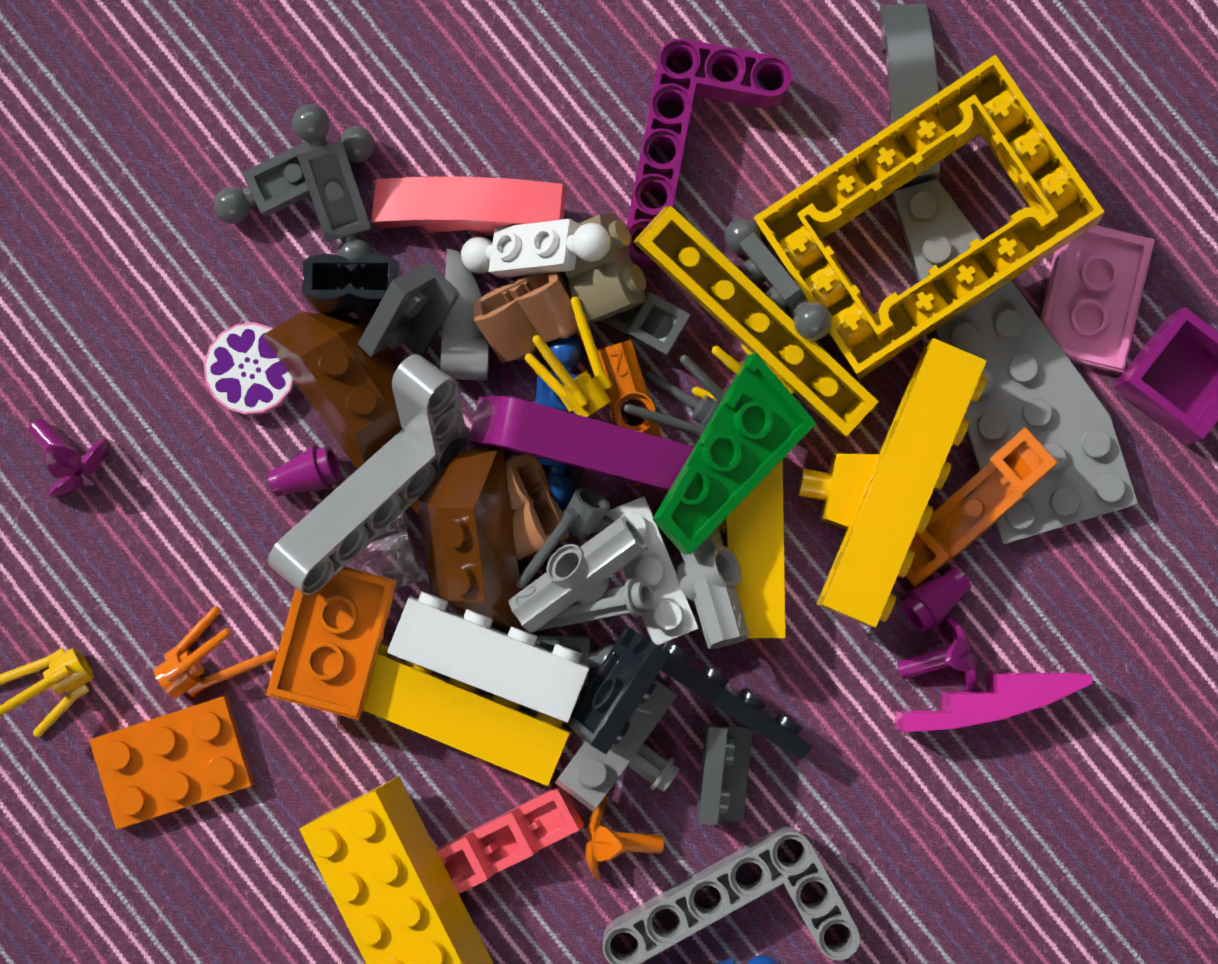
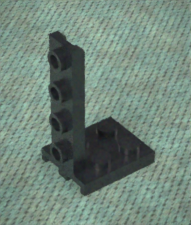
(629, 680)

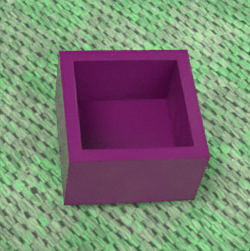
(1176, 377)

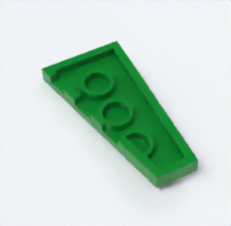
(737, 450)

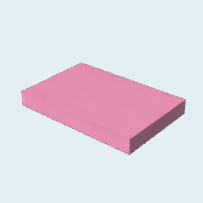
(1096, 296)

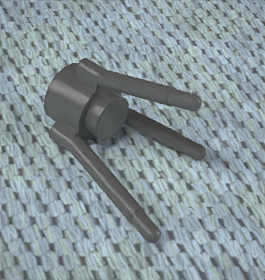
(702, 411)
(582, 516)

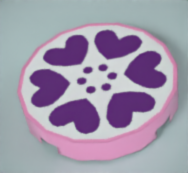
(246, 371)

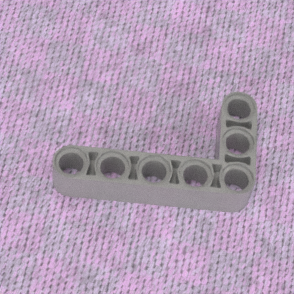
(383, 485)
(733, 895)

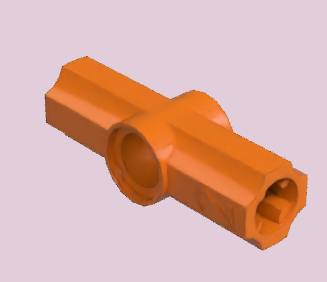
(627, 384)

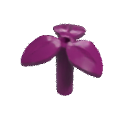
(65, 461)
(957, 656)

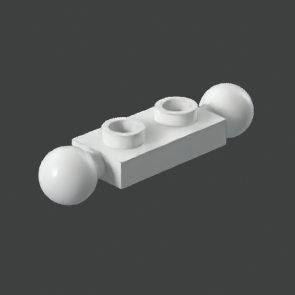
(536, 248)

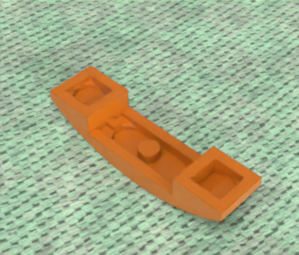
(979, 504)

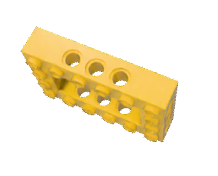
(977, 104)

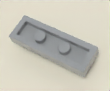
(594, 773)

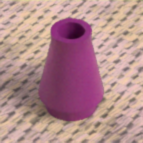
(309, 471)
(932, 601)

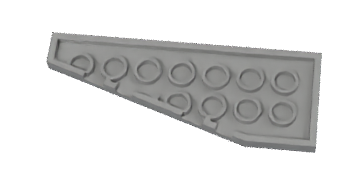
(1026, 384)

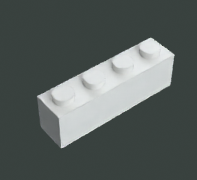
(489, 658)

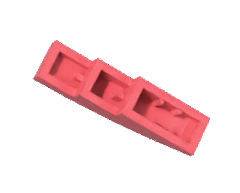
(465, 203)
(509, 838)

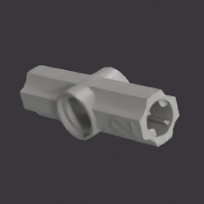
(577, 574)
(710, 581)

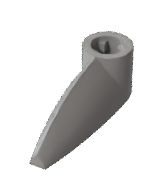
(463, 344)

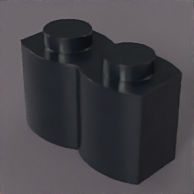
(343, 285)

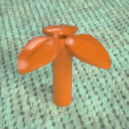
(606, 844)

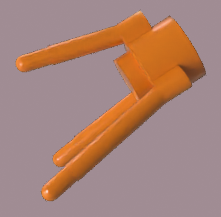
(182, 669)

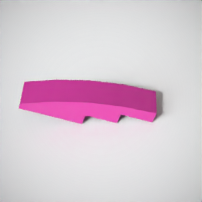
(1006, 697)

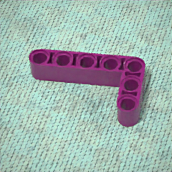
(681, 90)
(577, 441)

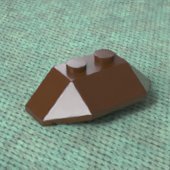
(341, 379)
(472, 537)

